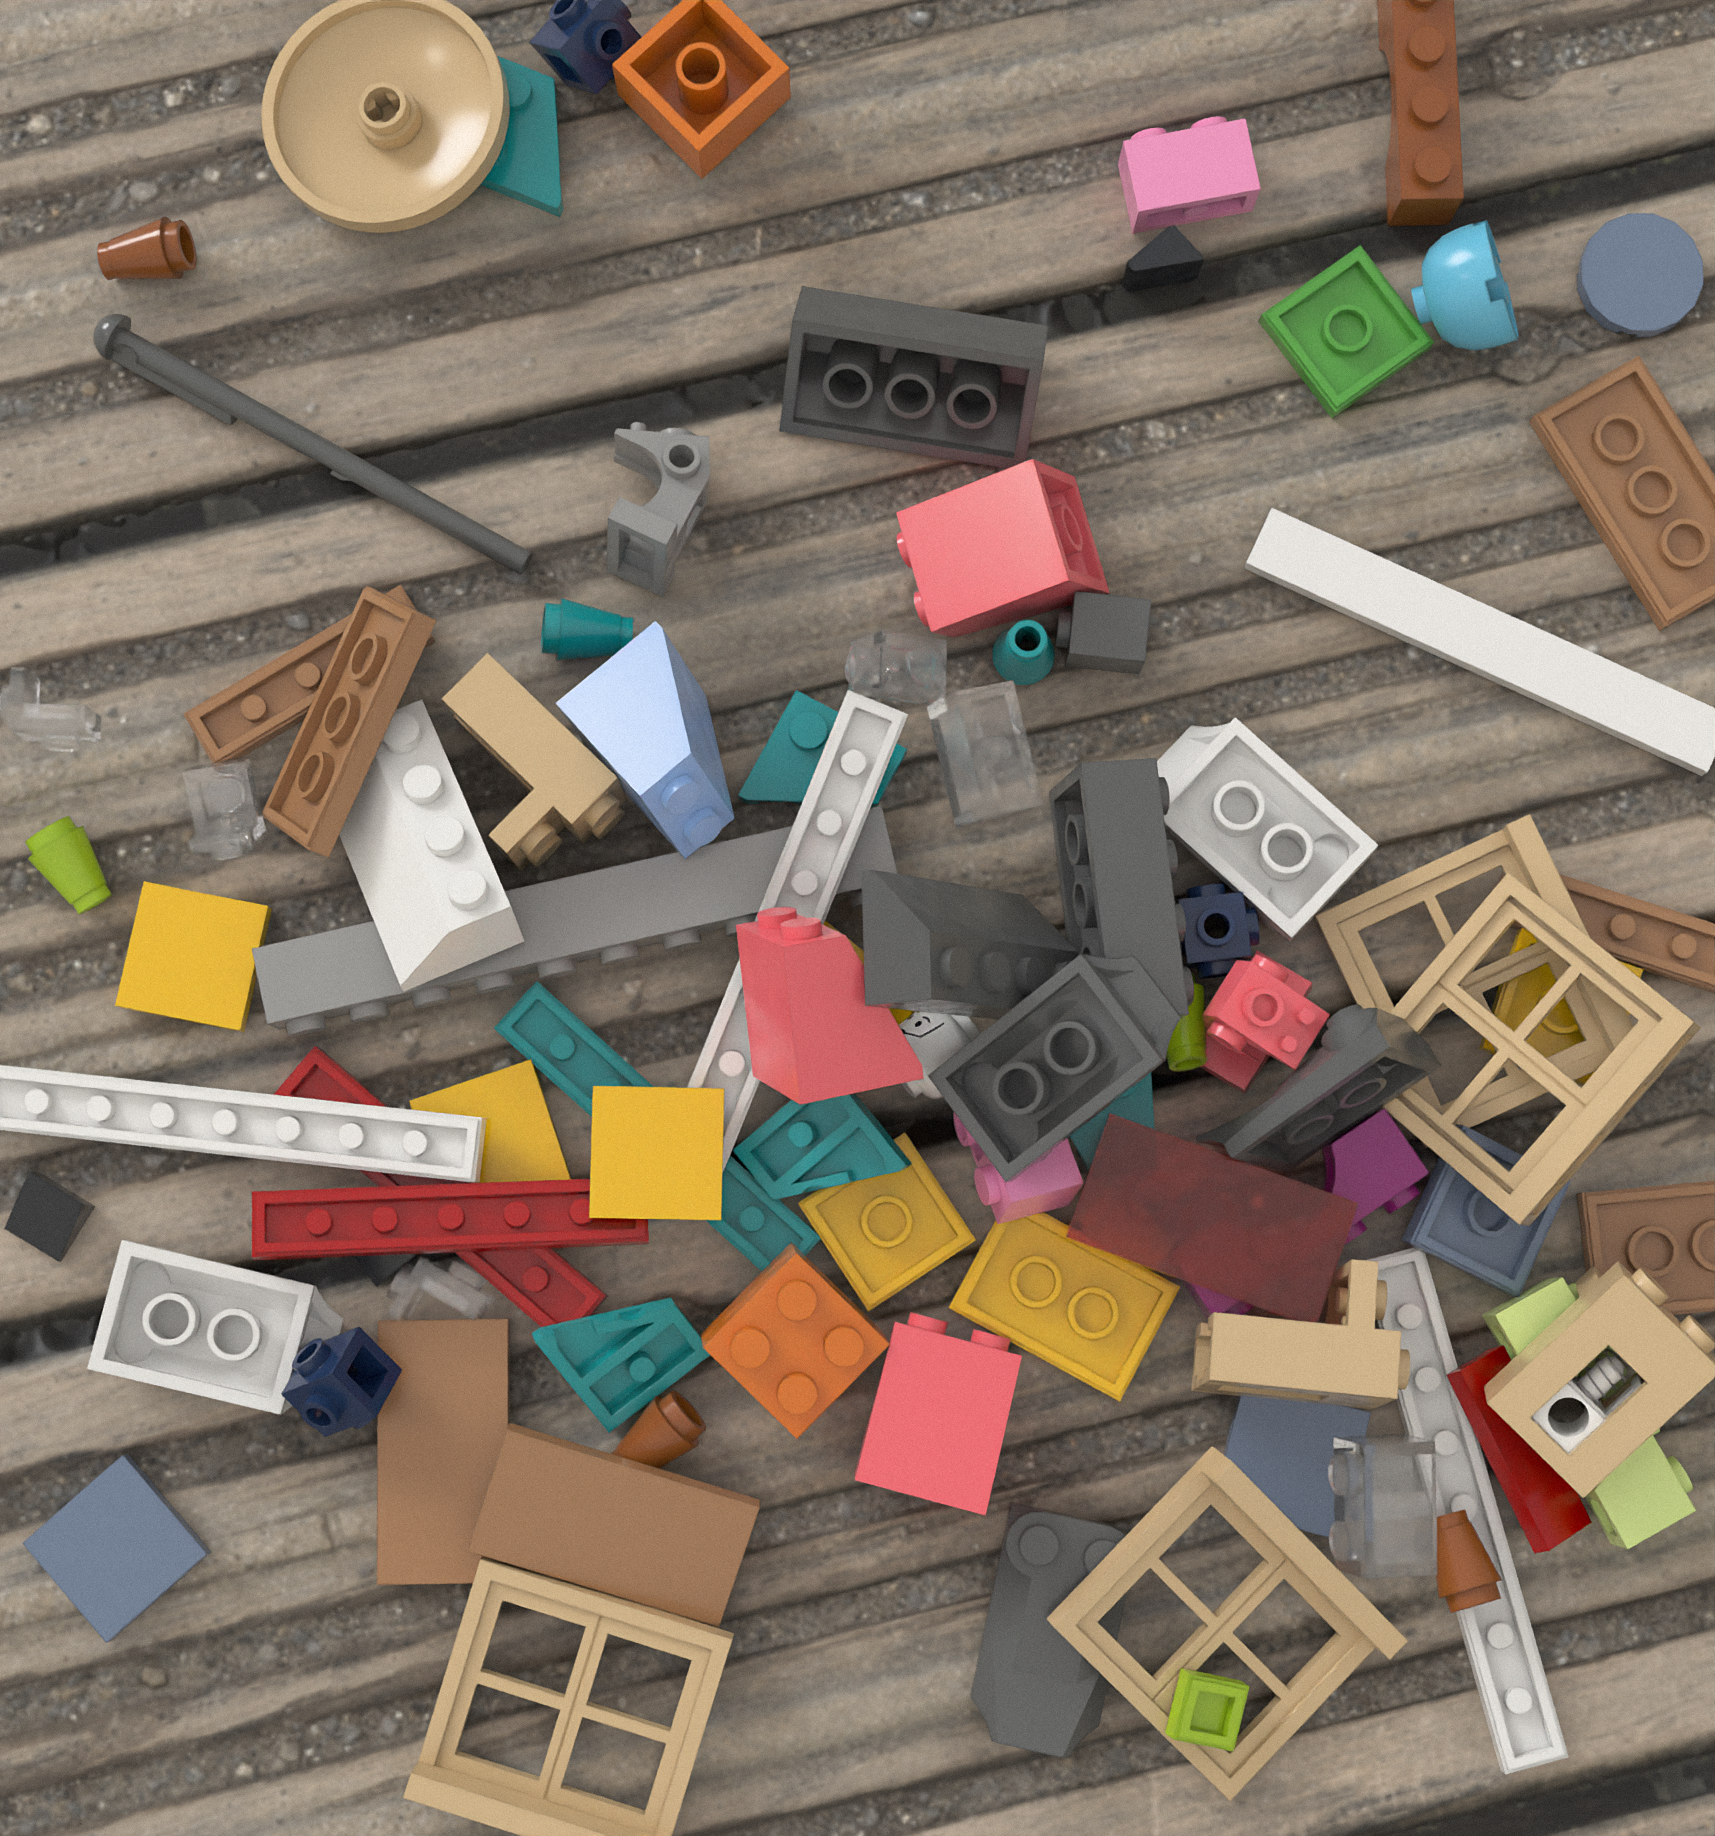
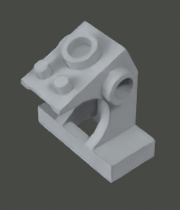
(650, 537)

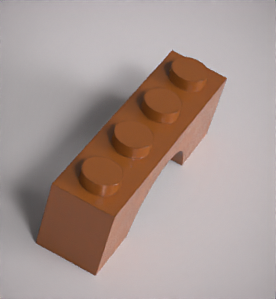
(1425, 130)

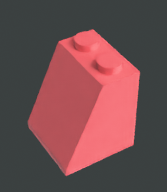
(1000, 550)
(810, 1012)
(939, 1414)

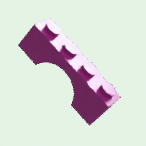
(1363, 1165)

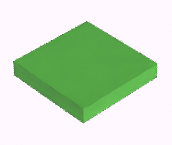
(1346, 331)

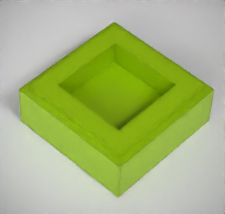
(1207, 1709)

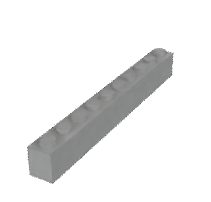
(561, 922)

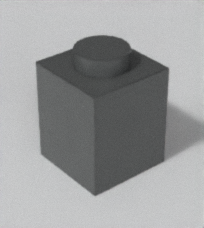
(1104, 632)

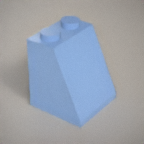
(657, 736)

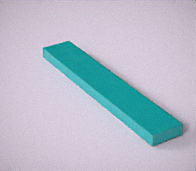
(580, 1059)

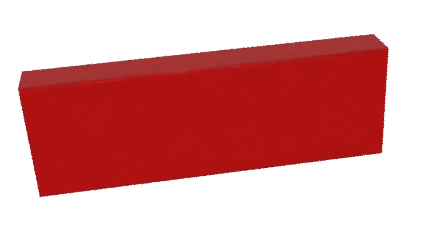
(1538, 1495)

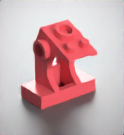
(1259, 1015)

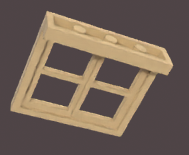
(1524, 855)
(1590, 1109)
(1286, 1556)
(543, 1804)

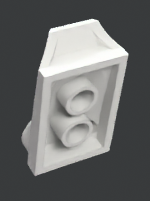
(1259, 824)
(206, 1326)

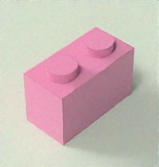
(1188, 174)

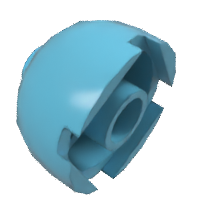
(1466, 290)

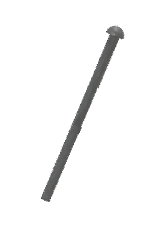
(118, 343)

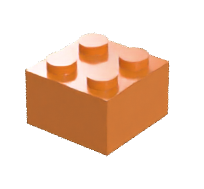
(702, 81)
(794, 1340)

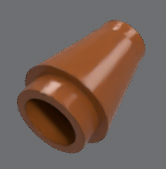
(149, 252)
(662, 1432)
(1463, 1565)

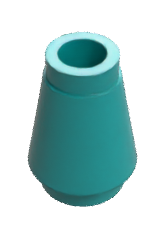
(583, 631)
(1021, 665)

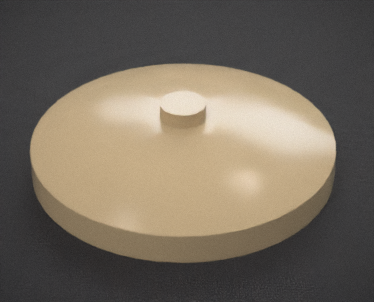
(385, 112)

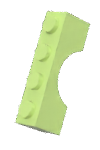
(1647, 1487)

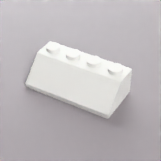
(424, 858)

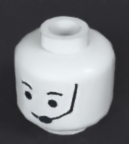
(934, 1041)

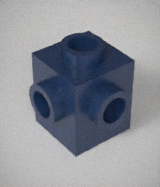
(585, 41)
(1217, 956)
(341, 1381)

